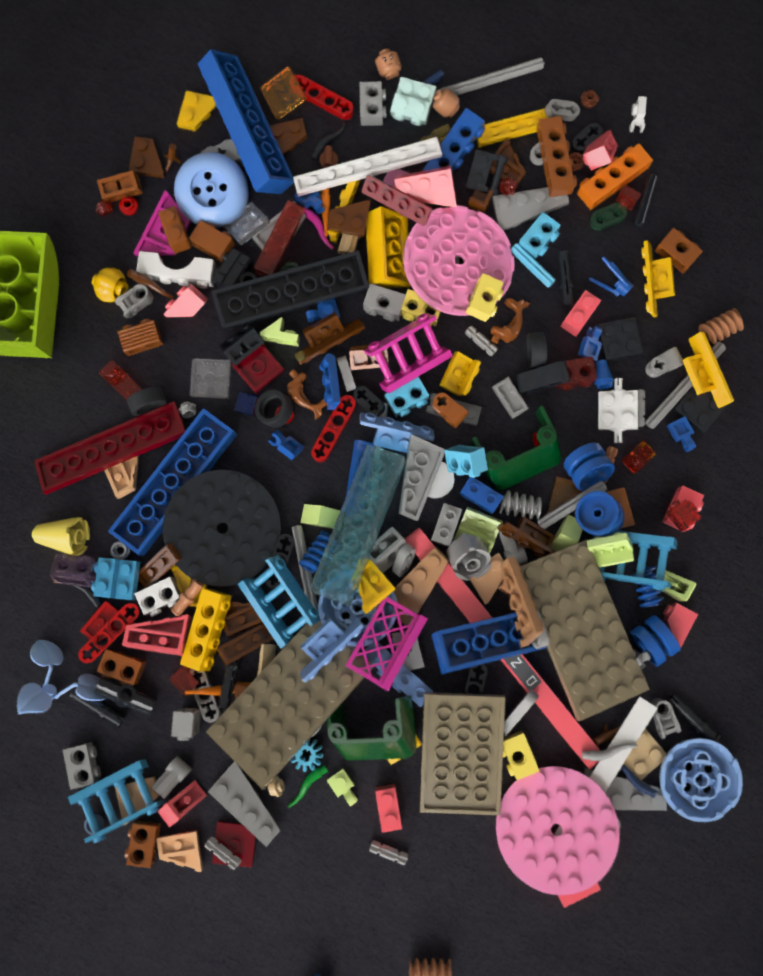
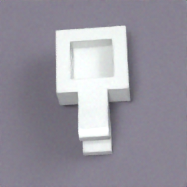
(638, 111)

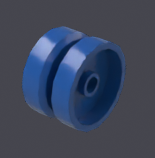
(588, 466)
(597, 504)
(656, 640)

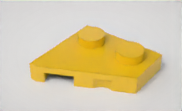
(373, 587)

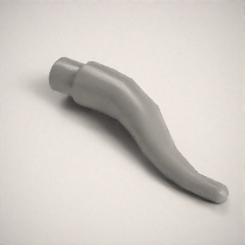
(605, 754)

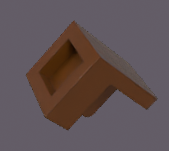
(480, 201)

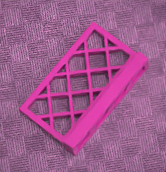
(402, 650)

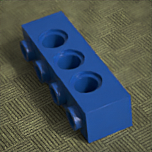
(467, 122)

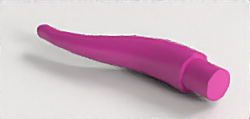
(314, 218)

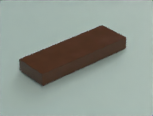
(159, 565)
(244, 644)

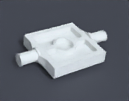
(618, 410)

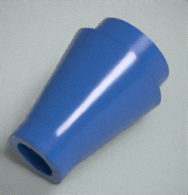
(604, 376)

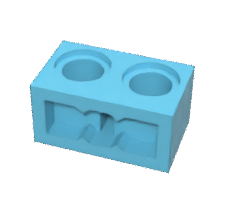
(536, 234)
(404, 394)
(466, 460)

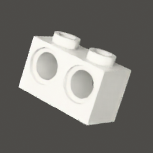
(157, 591)

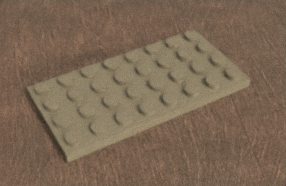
(583, 631)
(282, 710)

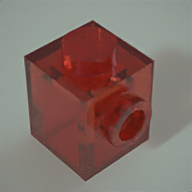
(683, 514)

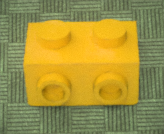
(460, 374)

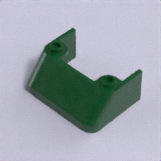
(508, 473)
(398, 739)

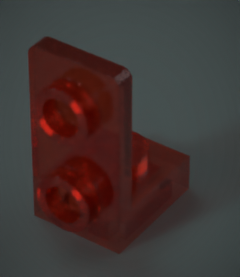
(119, 380)

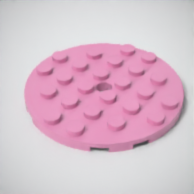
(451, 234)
(549, 861)

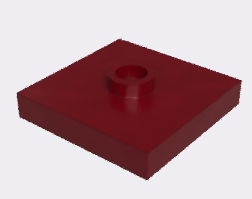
(259, 369)
(237, 840)

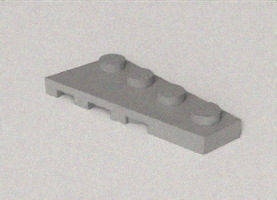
(525, 206)

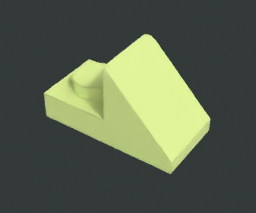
(275, 334)

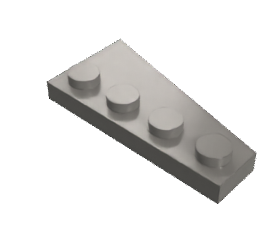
(420, 471)
(627, 797)
(241, 800)

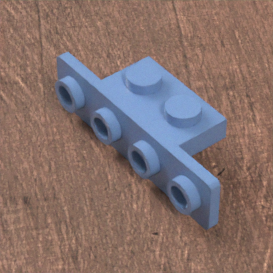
(393, 433)
(325, 644)
(405, 679)

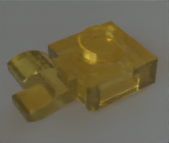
(440, 133)

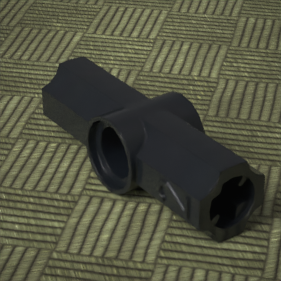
(112, 691)

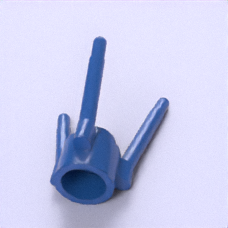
(622, 286)

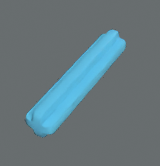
(541, 273)

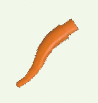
(325, 197)
(213, 690)

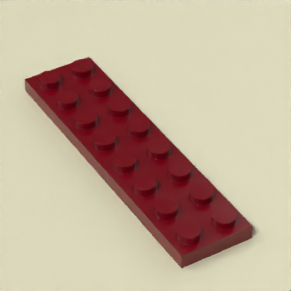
(109, 448)

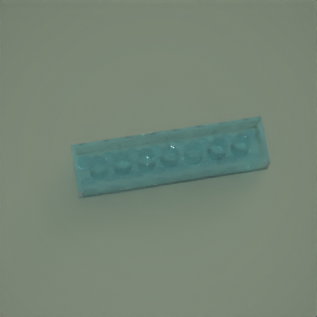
(358, 525)

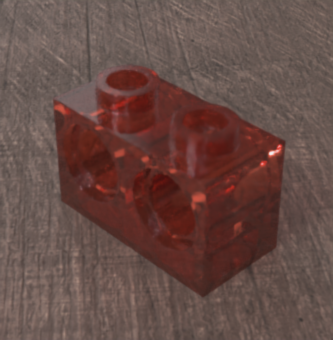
(576, 378)

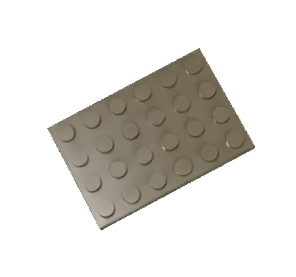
(462, 753)

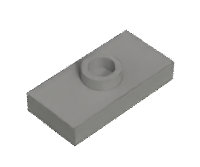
(510, 398)

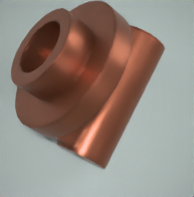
(328, 157)

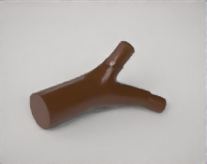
(171, 156)
(606, 735)

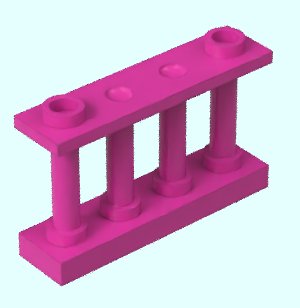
(422, 364)

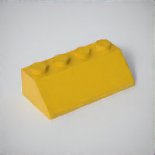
(385, 248)

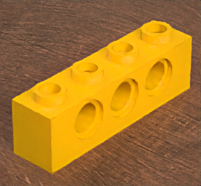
(198, 637)

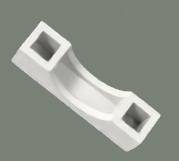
(197, 273)

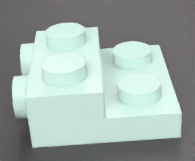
(412, 101)

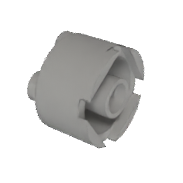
(469, 557)

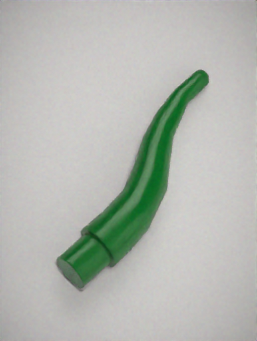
(312, 777)

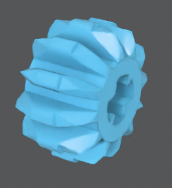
(313, 758)

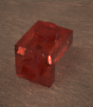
(628, 197)
(639, 457)

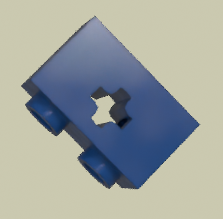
(481, 495)

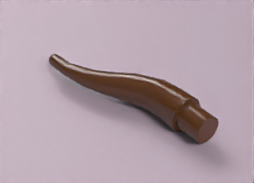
(144, 280)

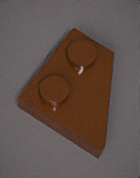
(289, 134)
(145, 158)
(513, 168)
(349, 219)
(240, 618)

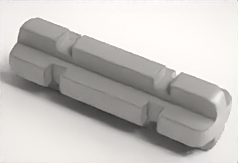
(481, 340)
(641, 407)
(388, 852)
(222, 853)

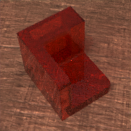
(184, 680)

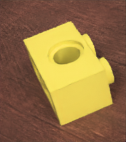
(477, 305)
(526, 765)

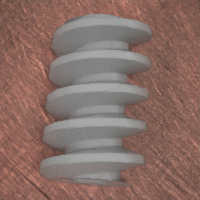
(521, 505)

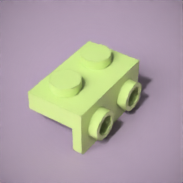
(611, 549)

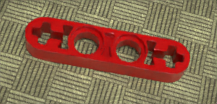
(324, 94)
(331, 427)
(109, 632)

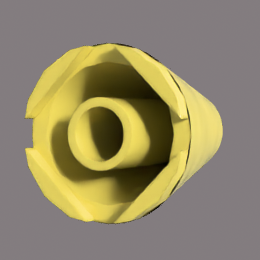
(63, 535)

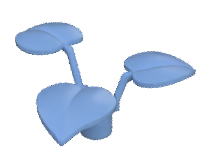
(37, 699)

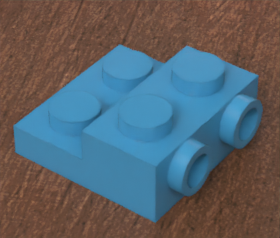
(116, 578)

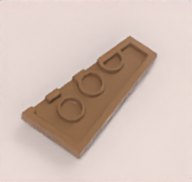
(419, 583)
(520, 601)

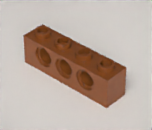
(556, 184)

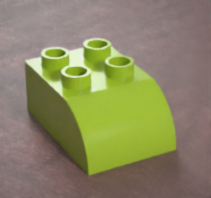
(27, 294)

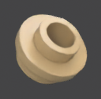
(276, 787)

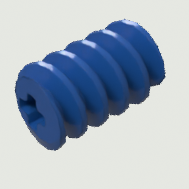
(314, 554)
(649, 595)

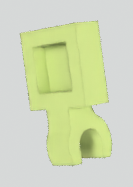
(341, 785)

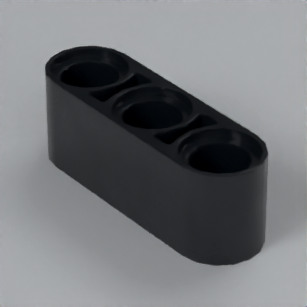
(543, 378)

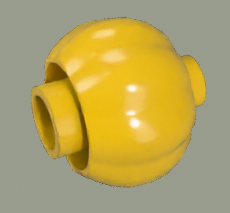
(109, 284)

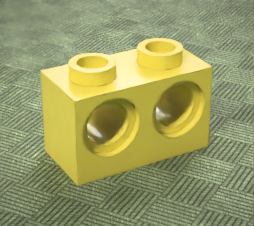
(411, 315)

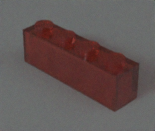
(279, 239)

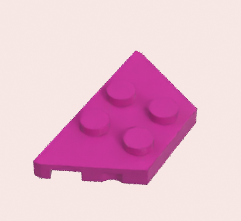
(154, 236)

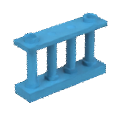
(644, 542)
(262, 603)
(100, 789)

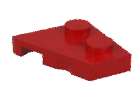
(100, 618)

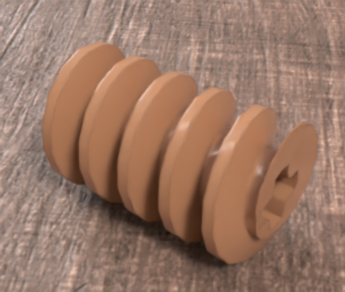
(722, 325)
(432, 969)

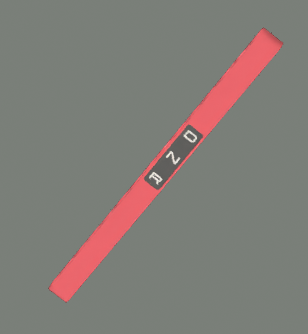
(517, 665)

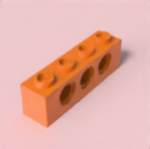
(635, 156)

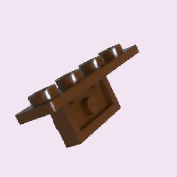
(325, 335)
(529, 536)

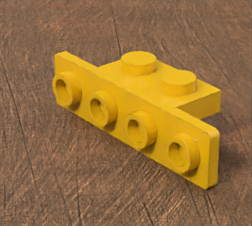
(659, 278)
(705, 371)

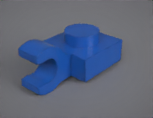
(312, 199)
(324, 310)
(590, 345)
(681, 431)
(287, 446)

